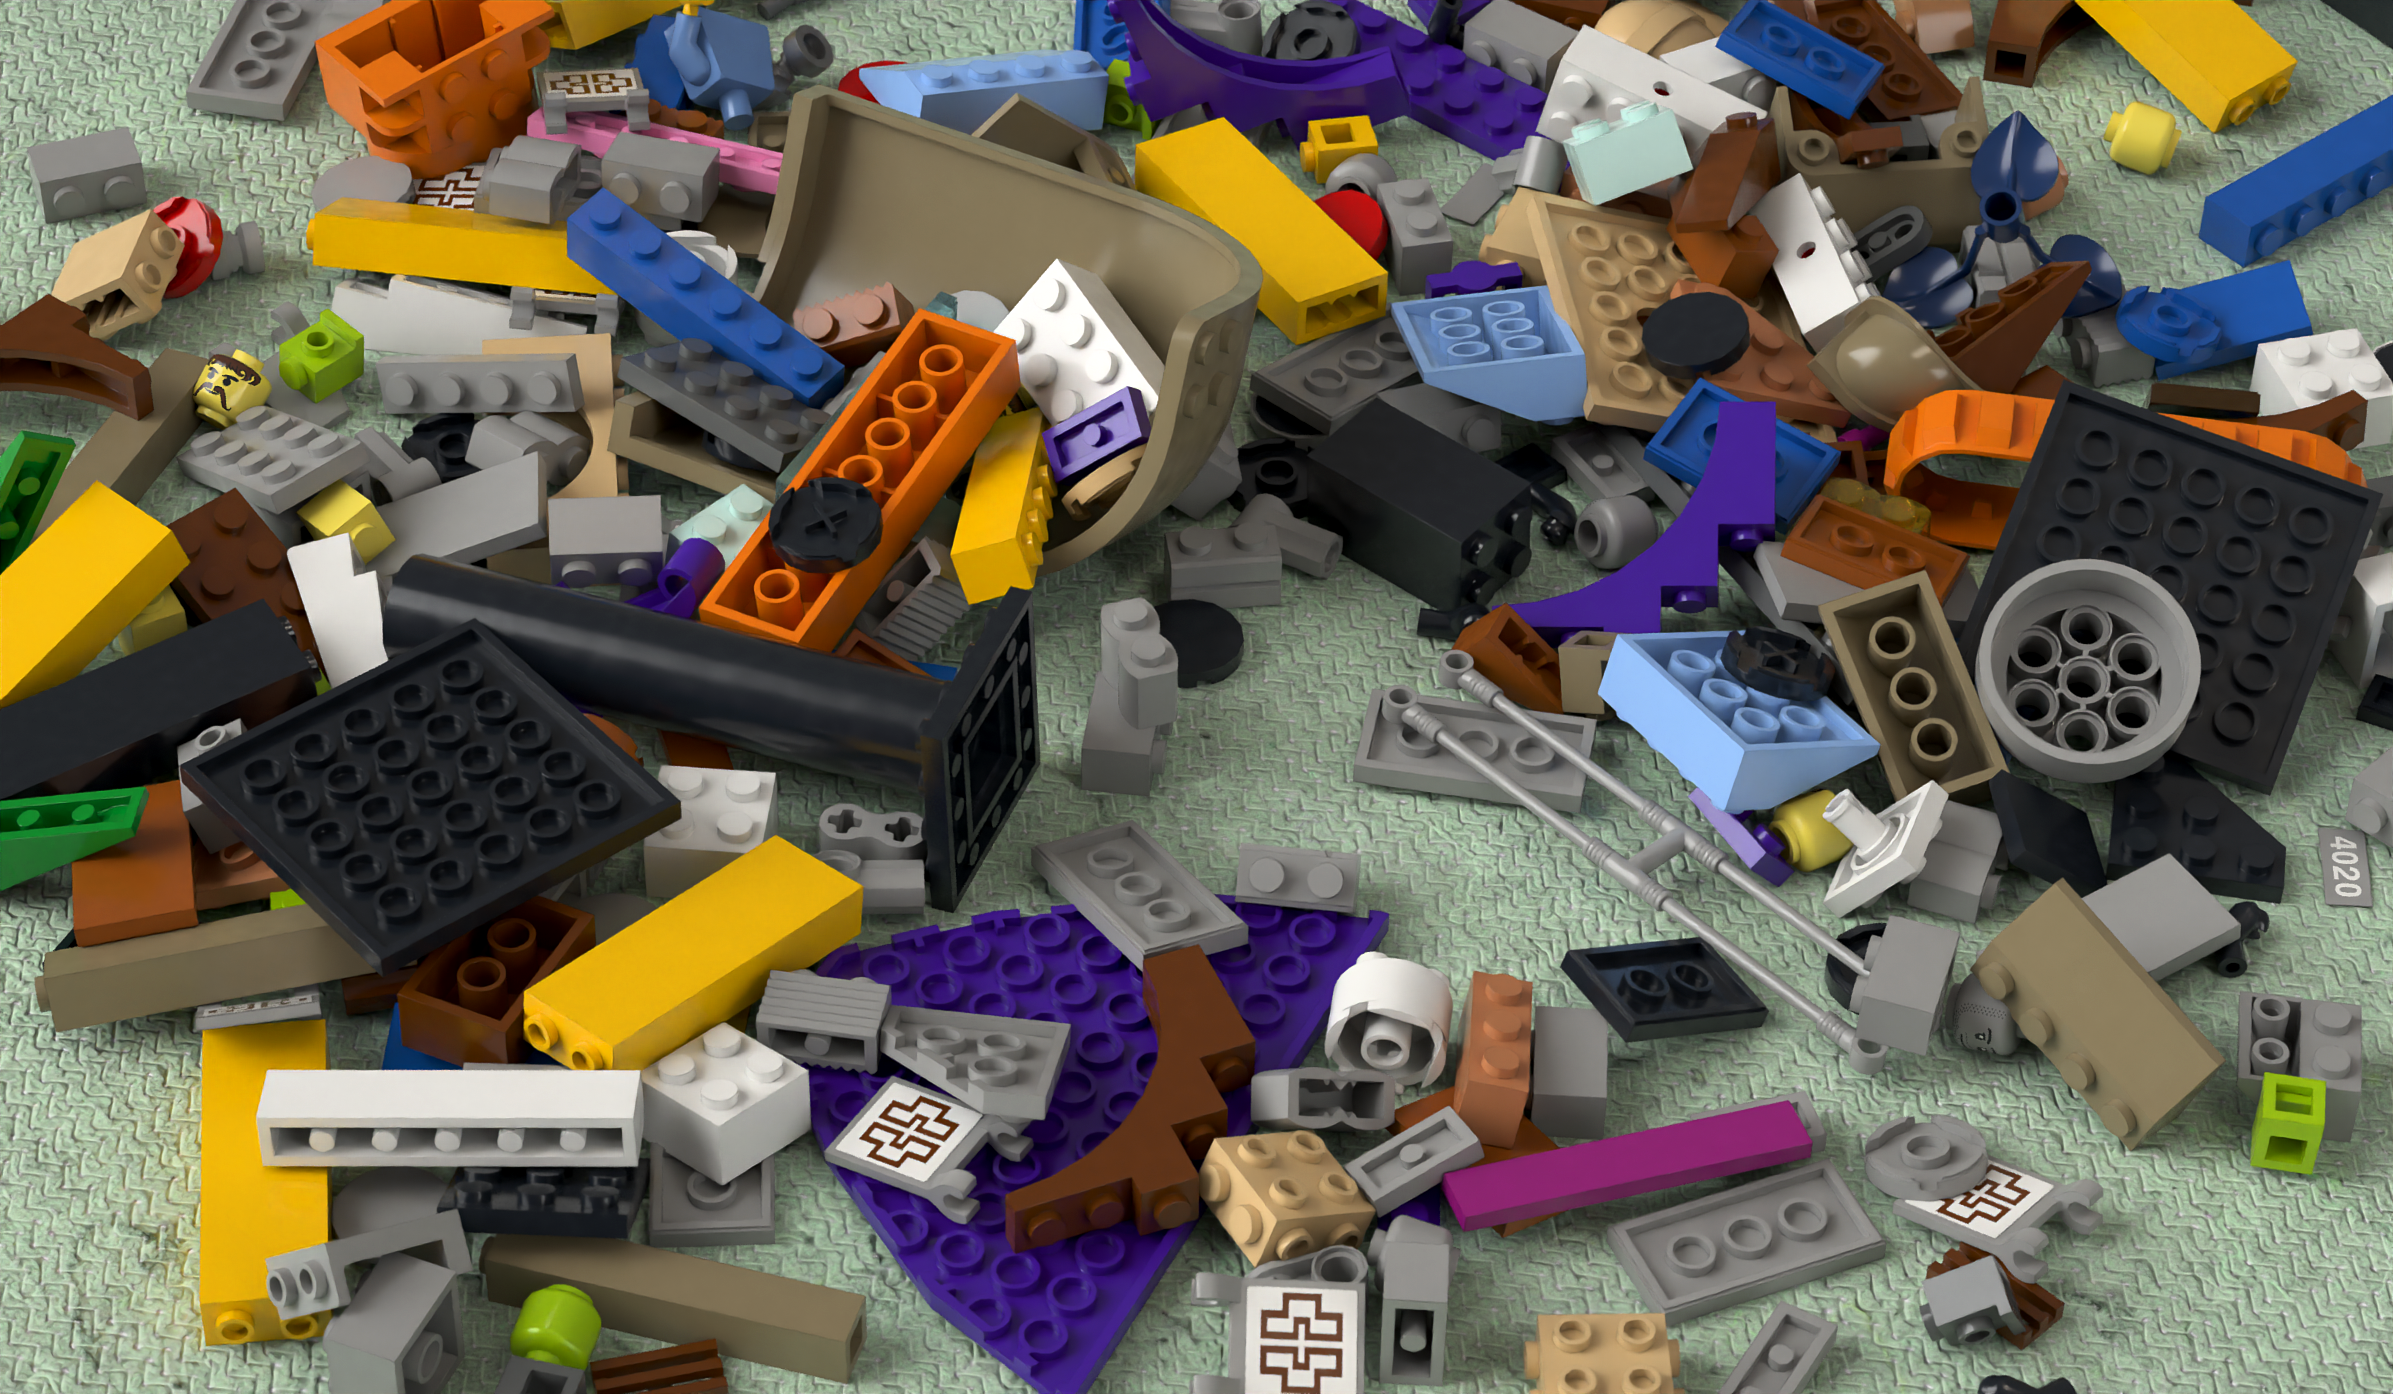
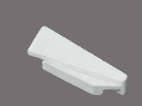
(435, 316)
(341, 605)

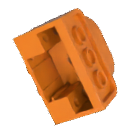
(437, 78)

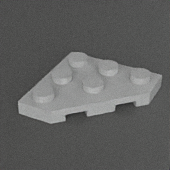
(981, 1059)

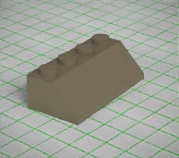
(1914, 689)
(2097, 1015)

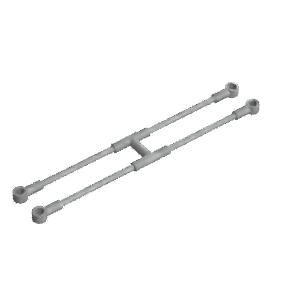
(1457, 672)

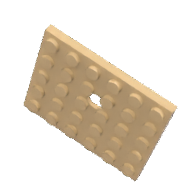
(1604, 274)

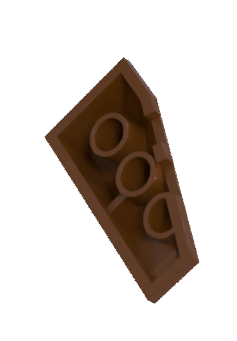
(1728, 175)
(2003, 337)

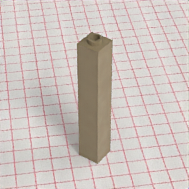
(130, 452)
(194, 967)
(687, 1300)

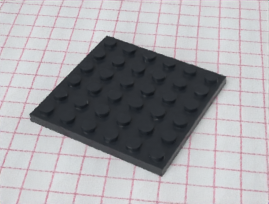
(2229, 530)
(429, 795)

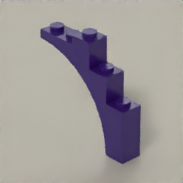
(1181, 70)
(1682, 567)

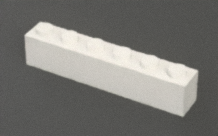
(451, 1118)

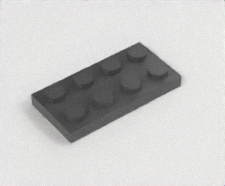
(725, 400)

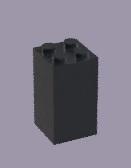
(1420, 508)

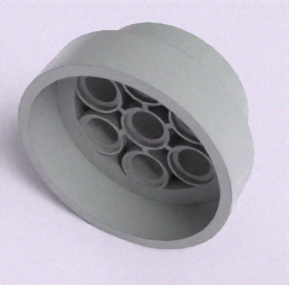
(2131, 622)

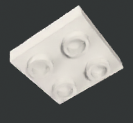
(1885, 846)

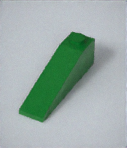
(27, 483)
(59, 829)

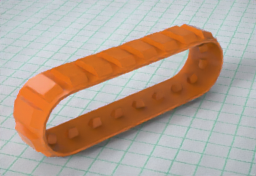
(2010, 429)

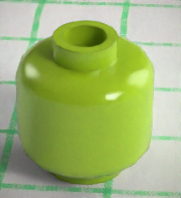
(557, 1327)

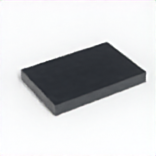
(1664, 989)

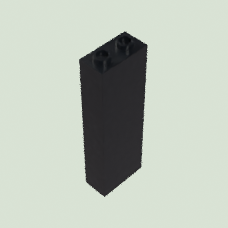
(132, 714)

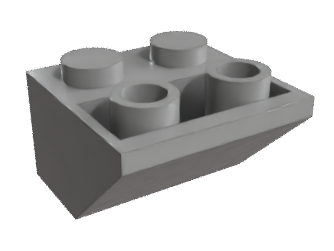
(2303, 1041)

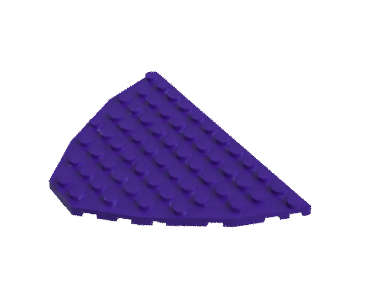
(1067, 1304)

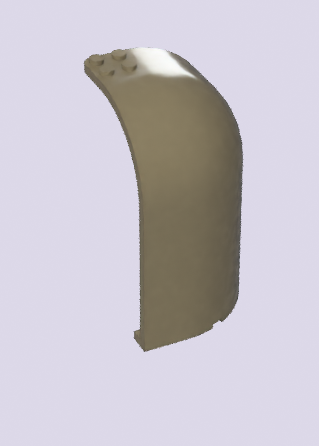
(938, 210)

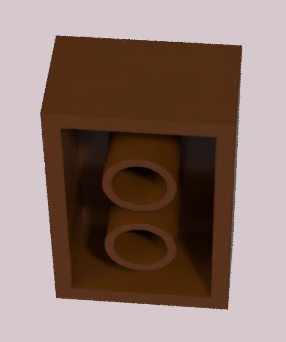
(470, 992)

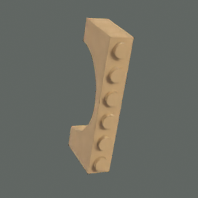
(603, 472)

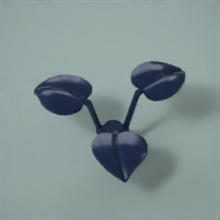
(2008, 169)

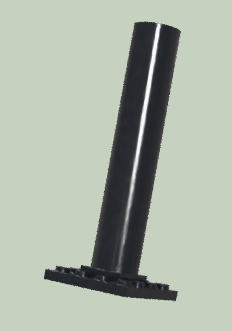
(953, 742)

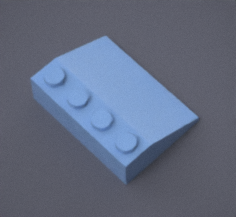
(971, 89)
(1498, 351)
(1720, 732)

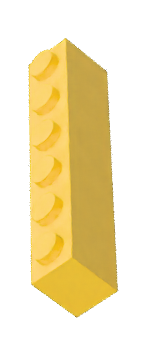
(1005, 509)

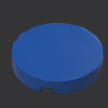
(2168, 325)

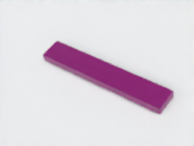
(1626, 1165)

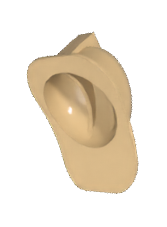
(1661, 25)

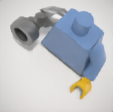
(730, 62)

